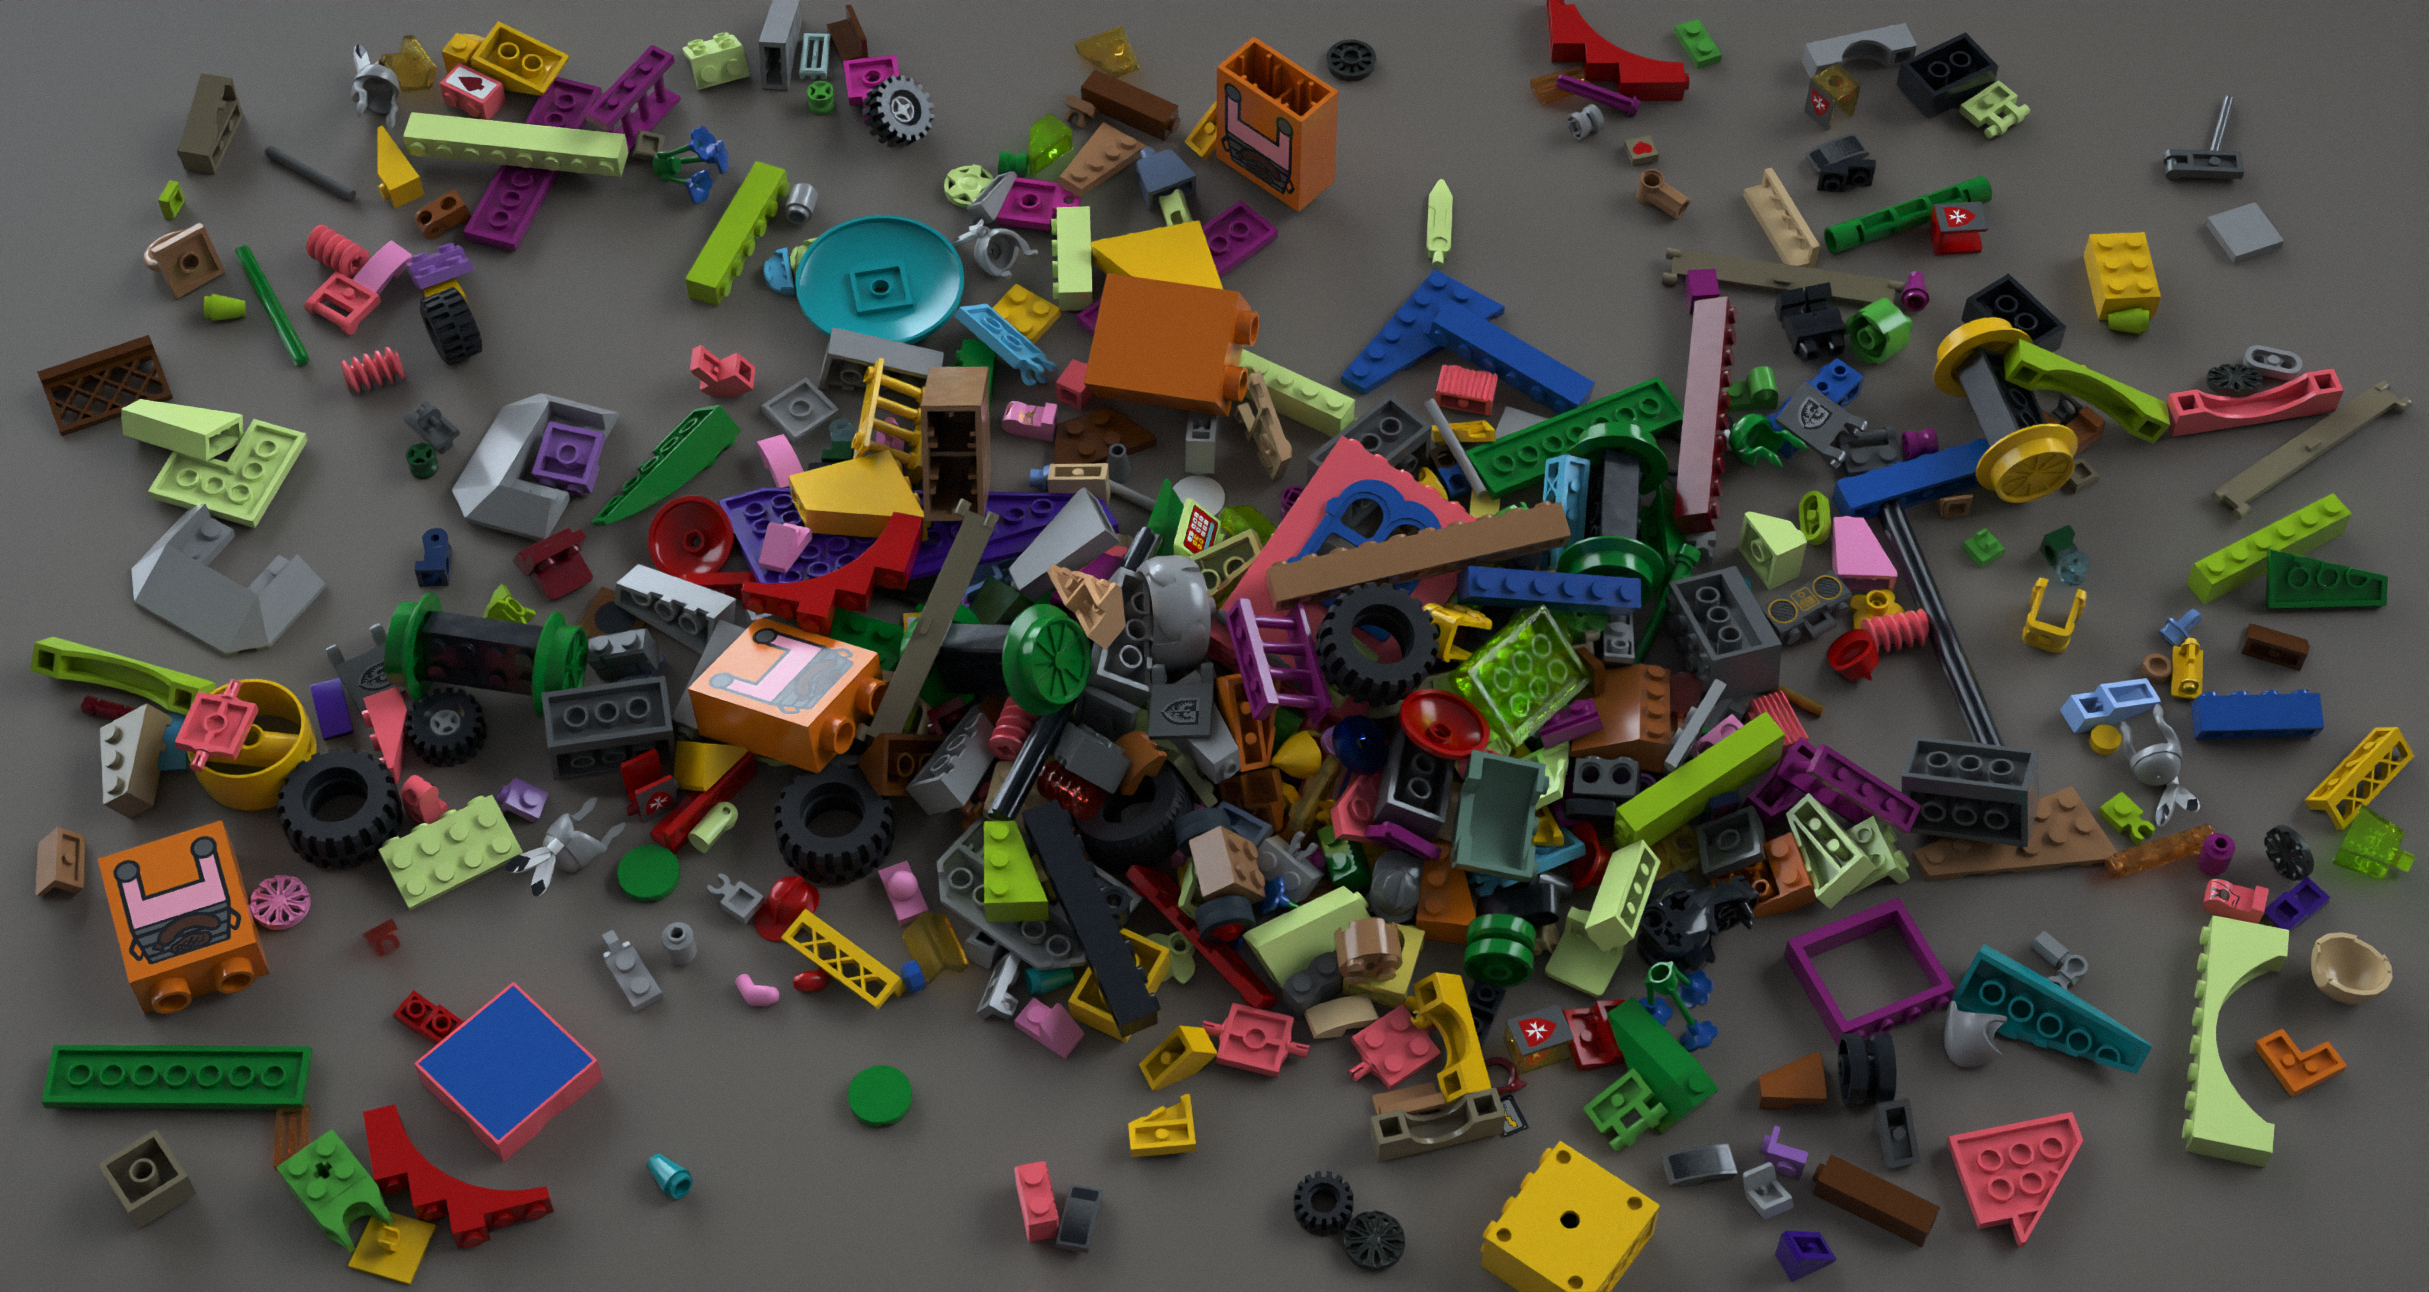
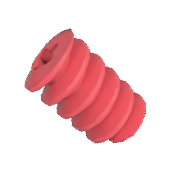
(336, 251)
(372, 370)
(1897, 629)
(1011, 731)

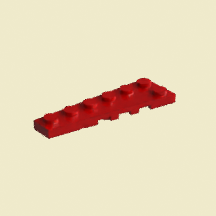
(1165, 894)

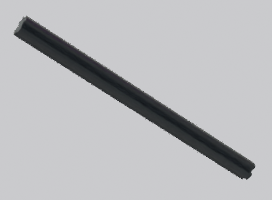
(1941, 628)
(1049, 727)

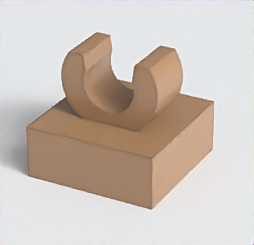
(1081, 108)

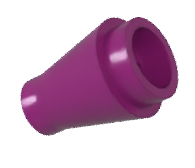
(1915, 293)

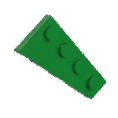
(2311, 582)

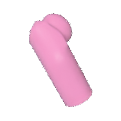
(756, 994)

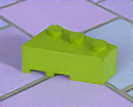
(1010, 878)

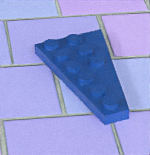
(1407, 332)

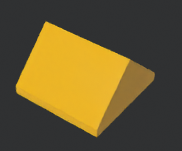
(703, 764)

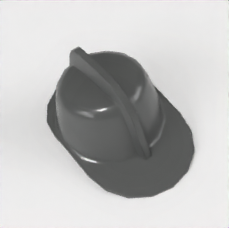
(1395, 886)

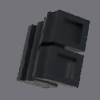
(1814, 328)

